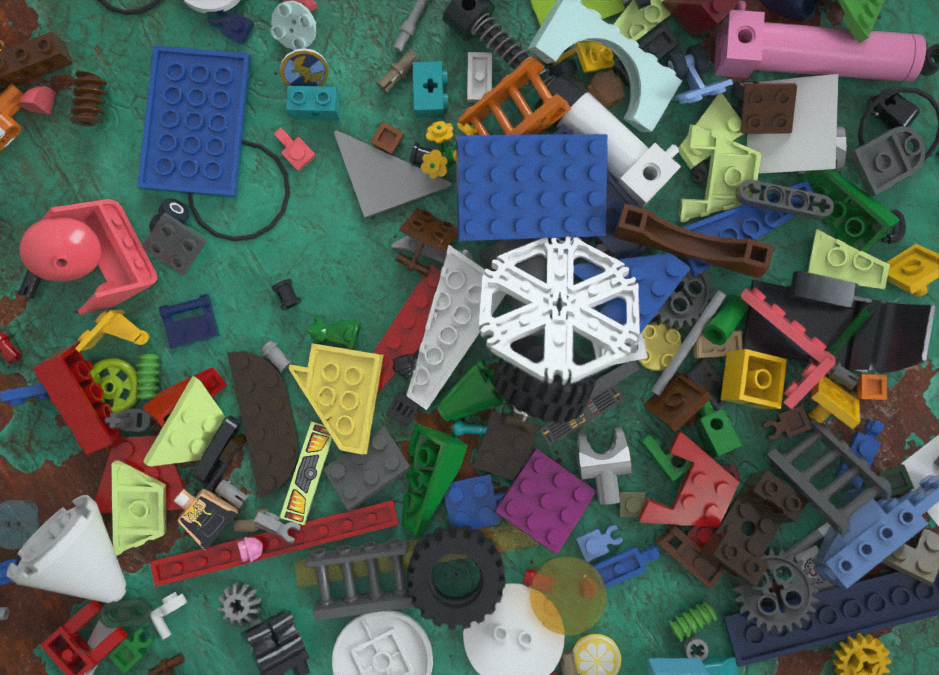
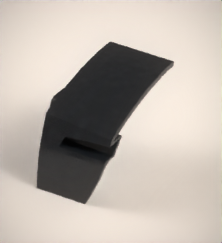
(887, 342)

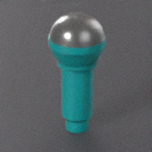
(459, 428)

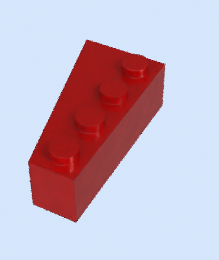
(77, 397)

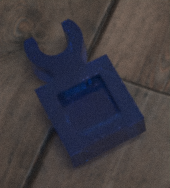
(233, 26)

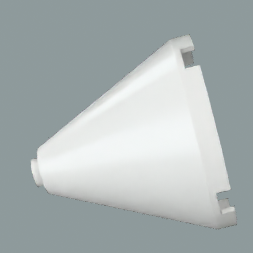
(72, 556)

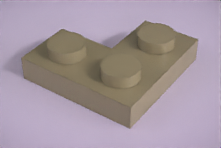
(917, 562)

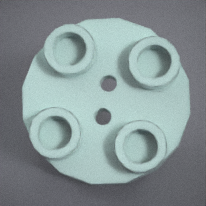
(283, 22)

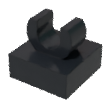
(403, 408)

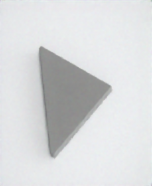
(382, 179)

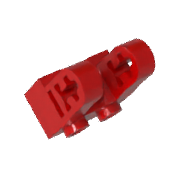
(70, 649)

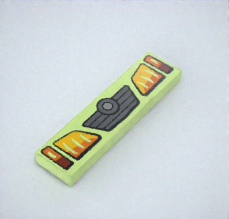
(307, 474)

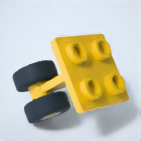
(591, 56)

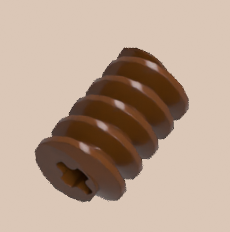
(87, 99)

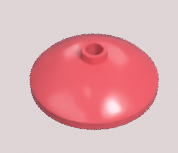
(60, 239)

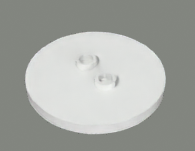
(513, 638)
(382, 645)

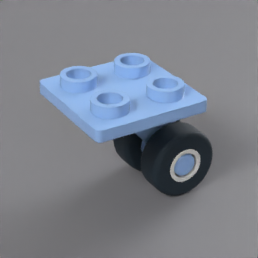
(690, 66)

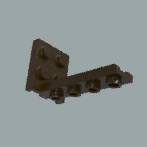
(506, 444)

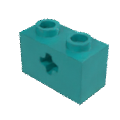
(425, 76)
(313, 102)

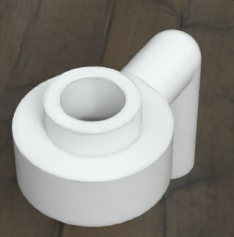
(170, 604)

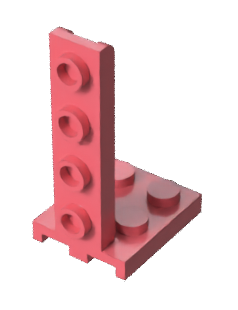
(795, 331)

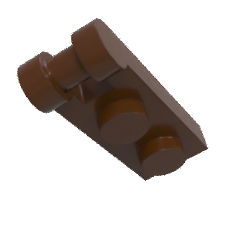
(687, 555)

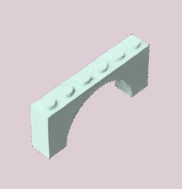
(650, 82)

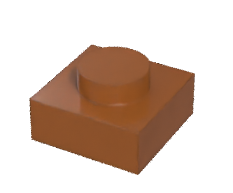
(387, 138)

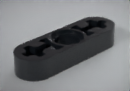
(210, 459)

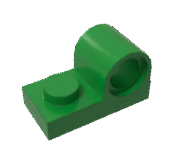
(663, 459)

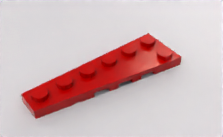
(408, 327)

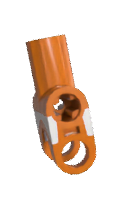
(8, 107)

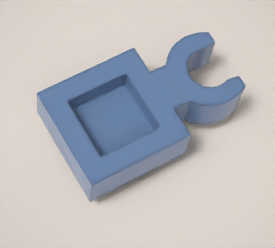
(594, 543)

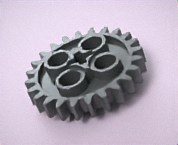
(683, 297)
(797, 585)

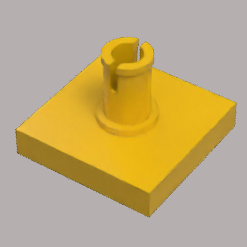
(914, 269)
(836, 401)

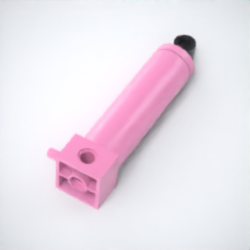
(751, 44)

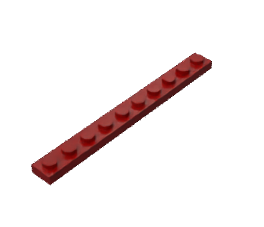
(311, 534)

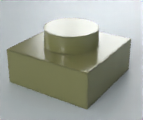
(631, 503)

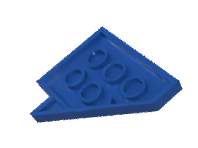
(656, 280)

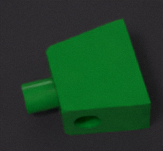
(717, 441)

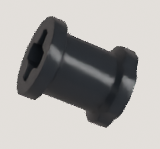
(418, 152)
(286, 294)

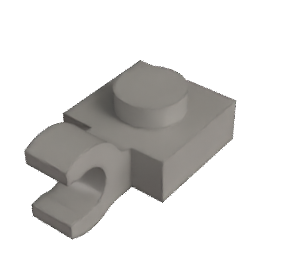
(271, 524)

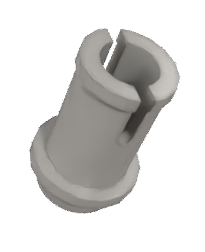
(276, 356)
(230, 493)

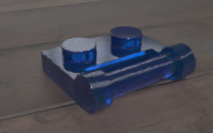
(190, 329)

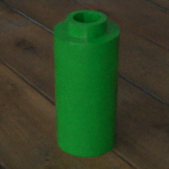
(725, 320)

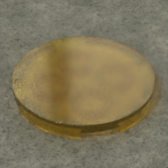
(568, 595)

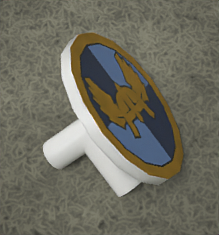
(304, 68)

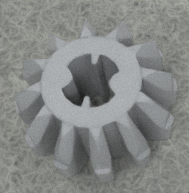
(231, 608)

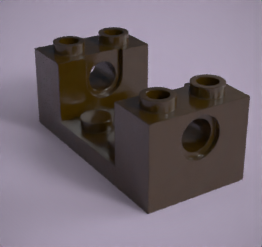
(765, 505)

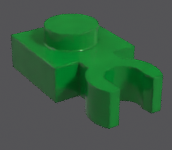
(130, 651)

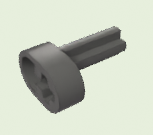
(127, 420)

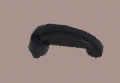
(899, 229)

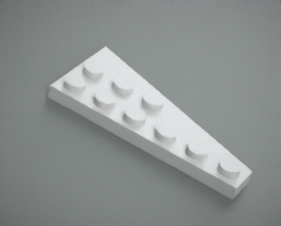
(450, 326)

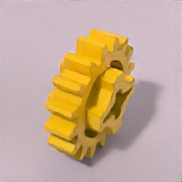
(862, 657)

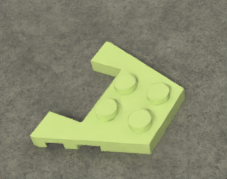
(728, 169)

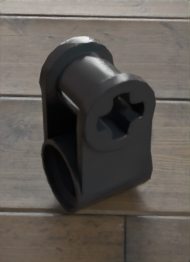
(894, 110)

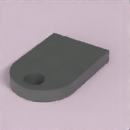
(887, 159)

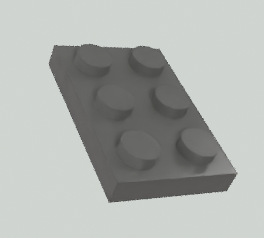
(361, 476)

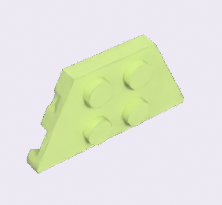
(187, 428)
(136, 507)

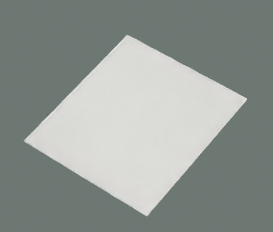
(813, 132)

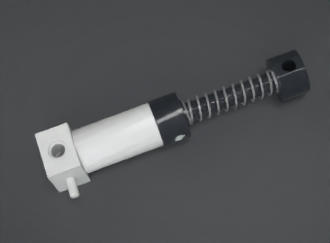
(627, 156)

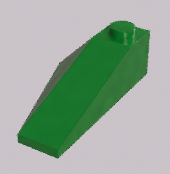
(856, 216)

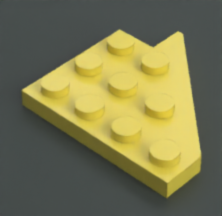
(342, 392)

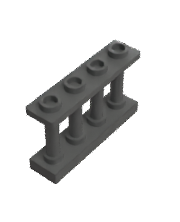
(820, 499)
(352, 602)

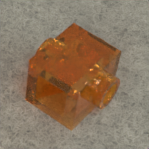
(606, 88)

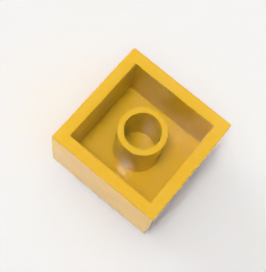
(753, 379)

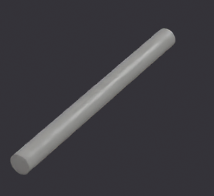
(688, 342)

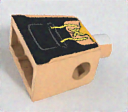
(204, 515)

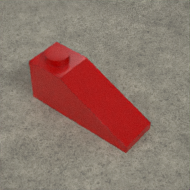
(163, 404)

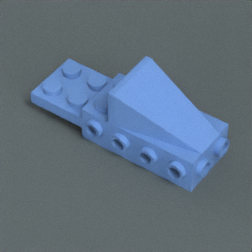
(874, 533)

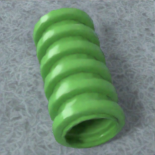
(147, 376)
(692, 620)

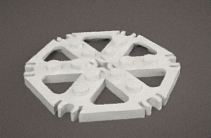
(577, 307)

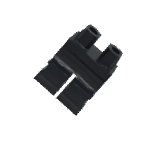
(283, 654)

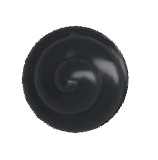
(404, 365)

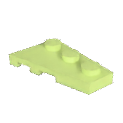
(719, 119)
(840, 261)

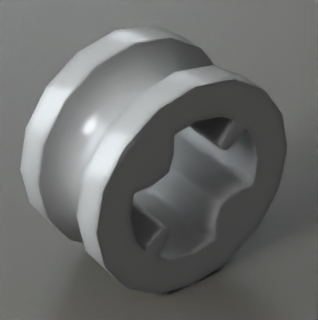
(697, 641)

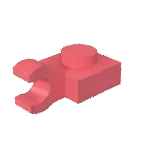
(296, 151)

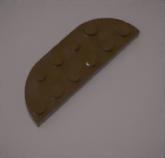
(266, 420)

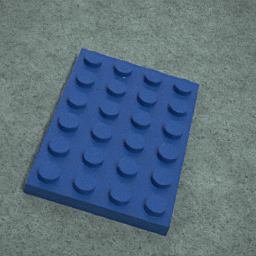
(194, 121)
(531, 186)

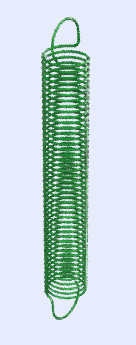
(849, 330)

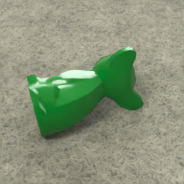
(340, 332)

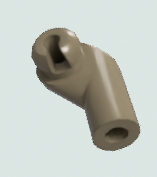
(248, 525)

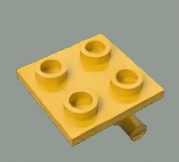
(114, 324)

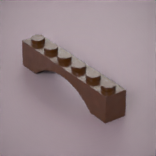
(733, 254)

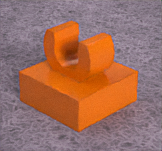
(872, 387)

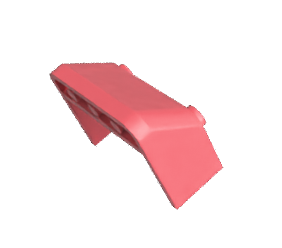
(122, 254)

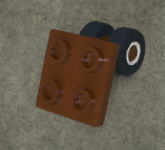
(765, 106)

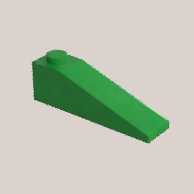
(434, 466)

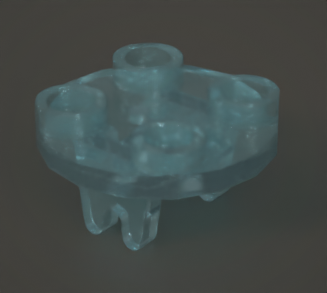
(14, 512)

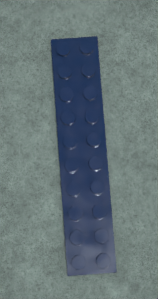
(862, 608)

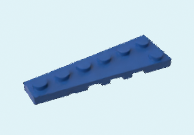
(743, 223)

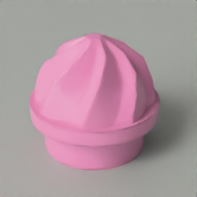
(250, 549)

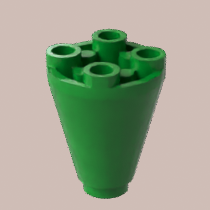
(471, 394)

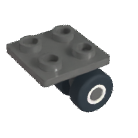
(171, 239)

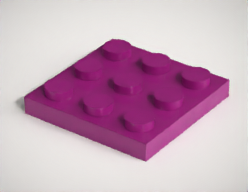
(545, 501)

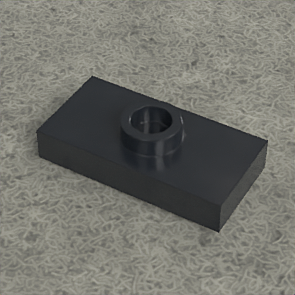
(708, 379)

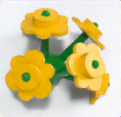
(439, 161)

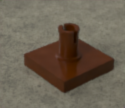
(678, 402)

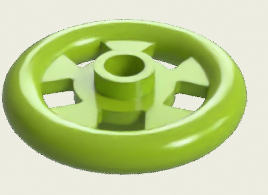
(114, 367)

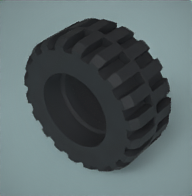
(542, 399)
(450, 609)

